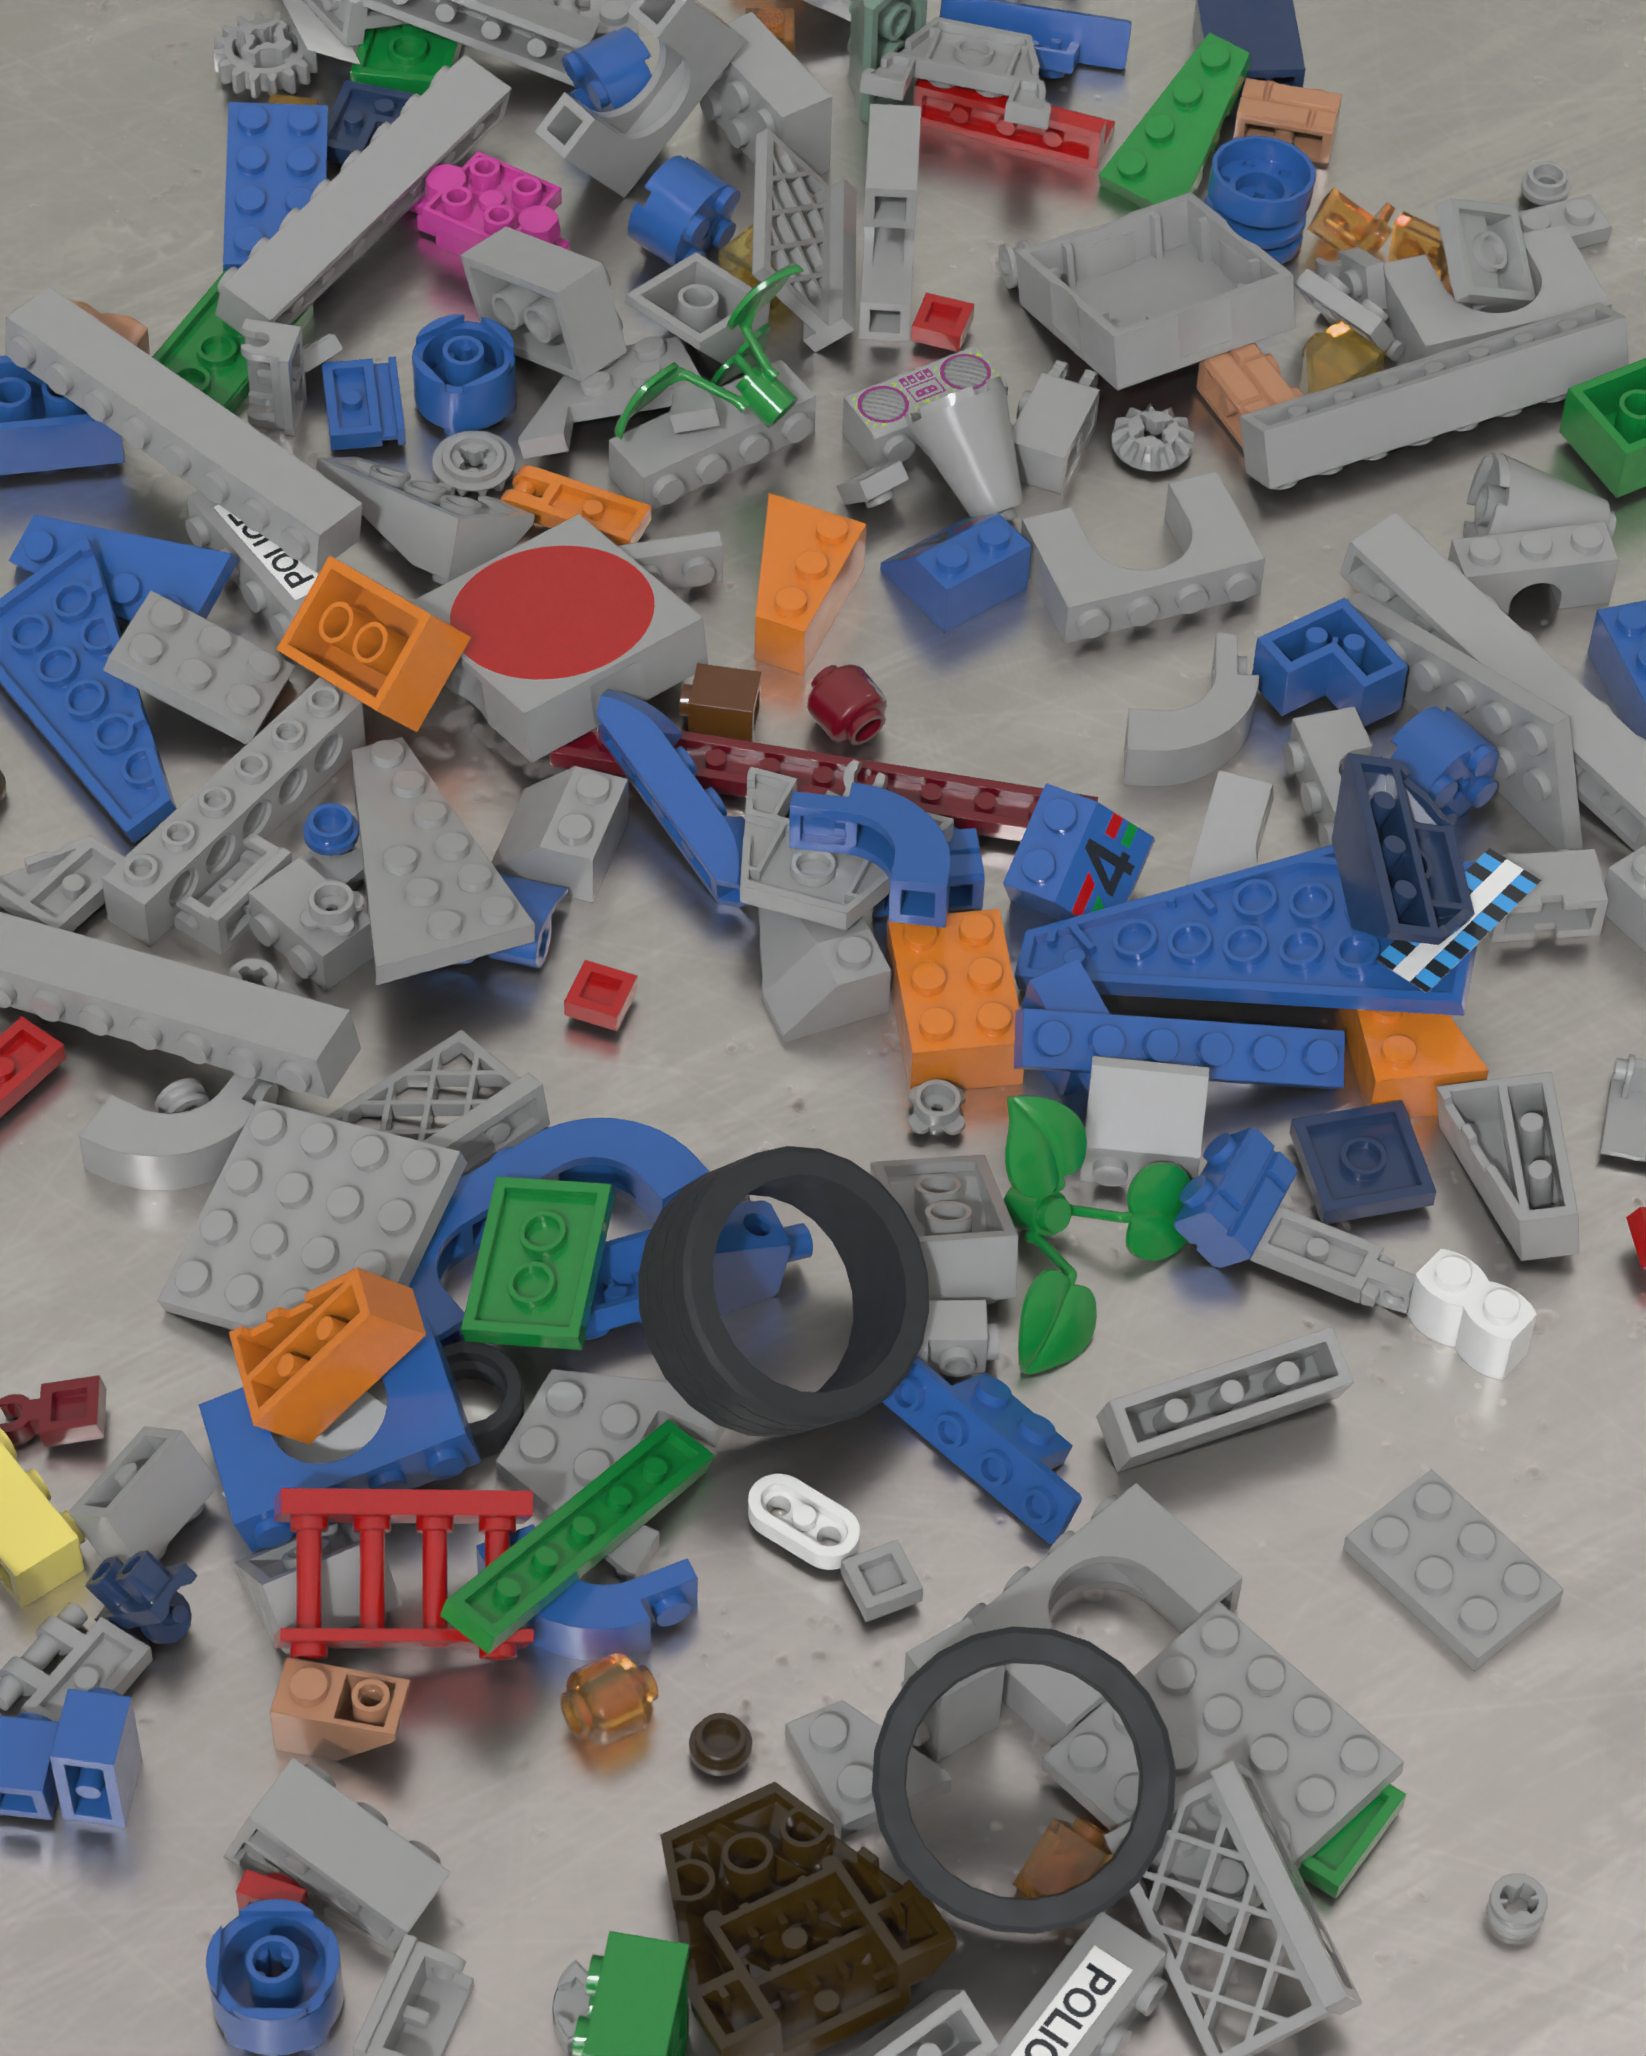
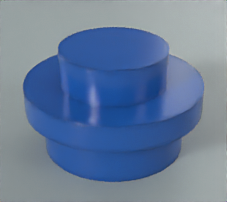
(330, 829)

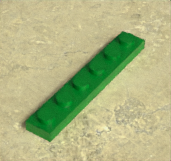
(576, 1536)

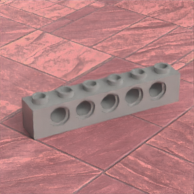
(242, 798)

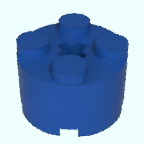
(608, 70)
(684, 212)
(464, 373)
(1448, 760)
(275, 1978)

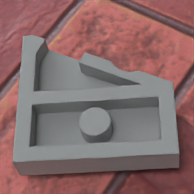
(60, 885)
(838, 1758)

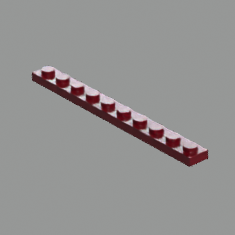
(723, 764)

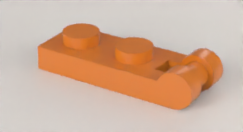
(563, 498)

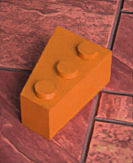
(804, 580)
(1408, 1057)
(325, 1352)

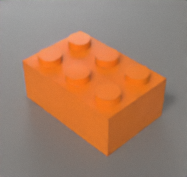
(373, 643)
(955, 1000)

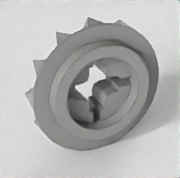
(474, 448)
(1148, 452)

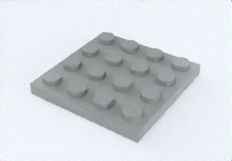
(303, 1208)
(1224, 1702)

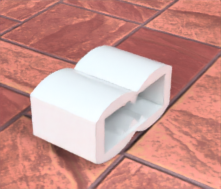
(1466, 1311)

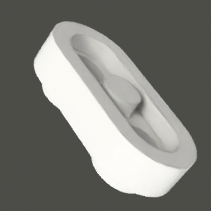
(808, 1521)

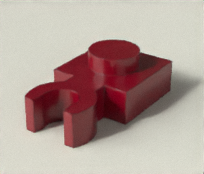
(62, 1415)

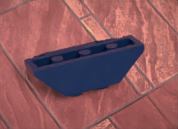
(1397, 855)

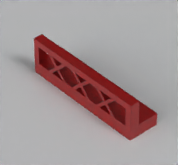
(963, 111)

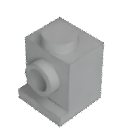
(959, 1338)

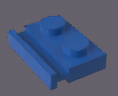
(363, 403)

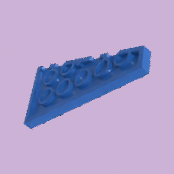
(52, 665)

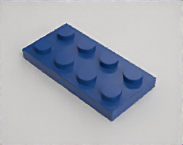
(270, 169)

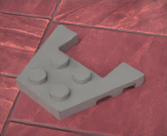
(969, 57)
(610, 391)
(802, 882)
(582, 1428)

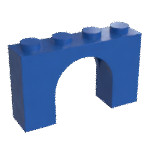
(418, 1442)

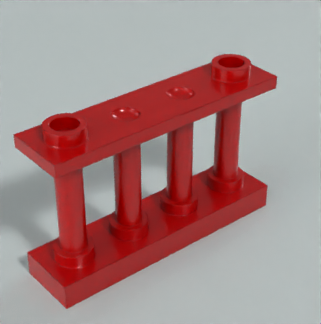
(372, 1514)

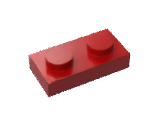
(25, 1060)

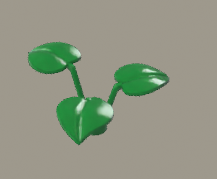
(759, 387)
(1040, 1149)

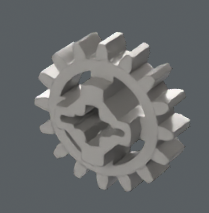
(264, 55)

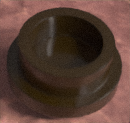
(720, 1744)

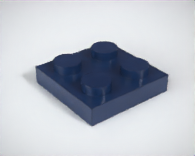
(1362, 1162)

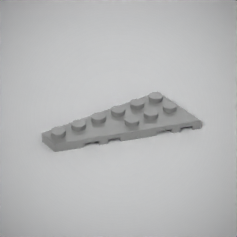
(1531, 735)
(424, 874)

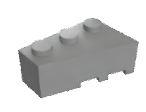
(1516, 1157)
(341, 1854)

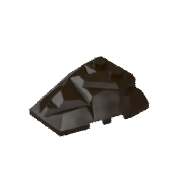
(793, 1928)

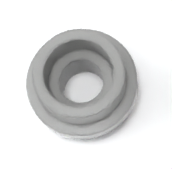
(1546, 183)

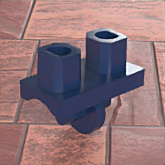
(144, 1596)

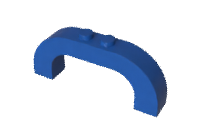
(631, 1156)

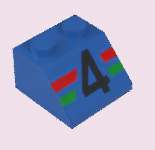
(962, 569)
(1075, 857)

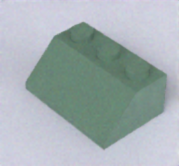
(875, 31)

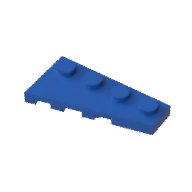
(132, 564)

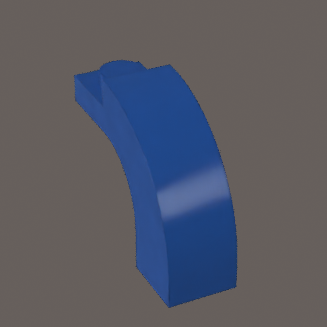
(887, 833)
(612, 1618)

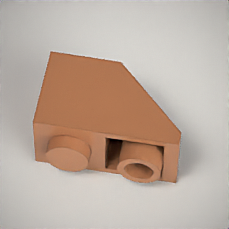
(335, 1710)

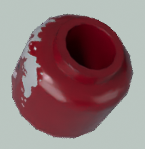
(847, 704)

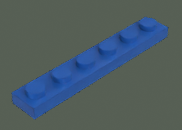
(1231, 1050)

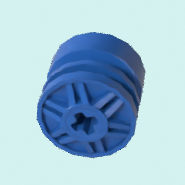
(1263, 192)

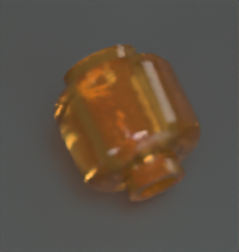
(609, 1700)

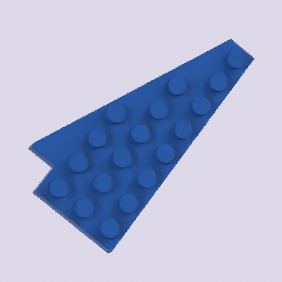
(1242, 938)

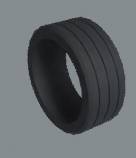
(880, 1262)
(1152, 1755)

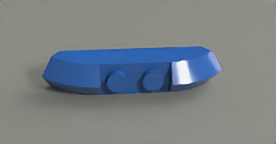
(694, 818)

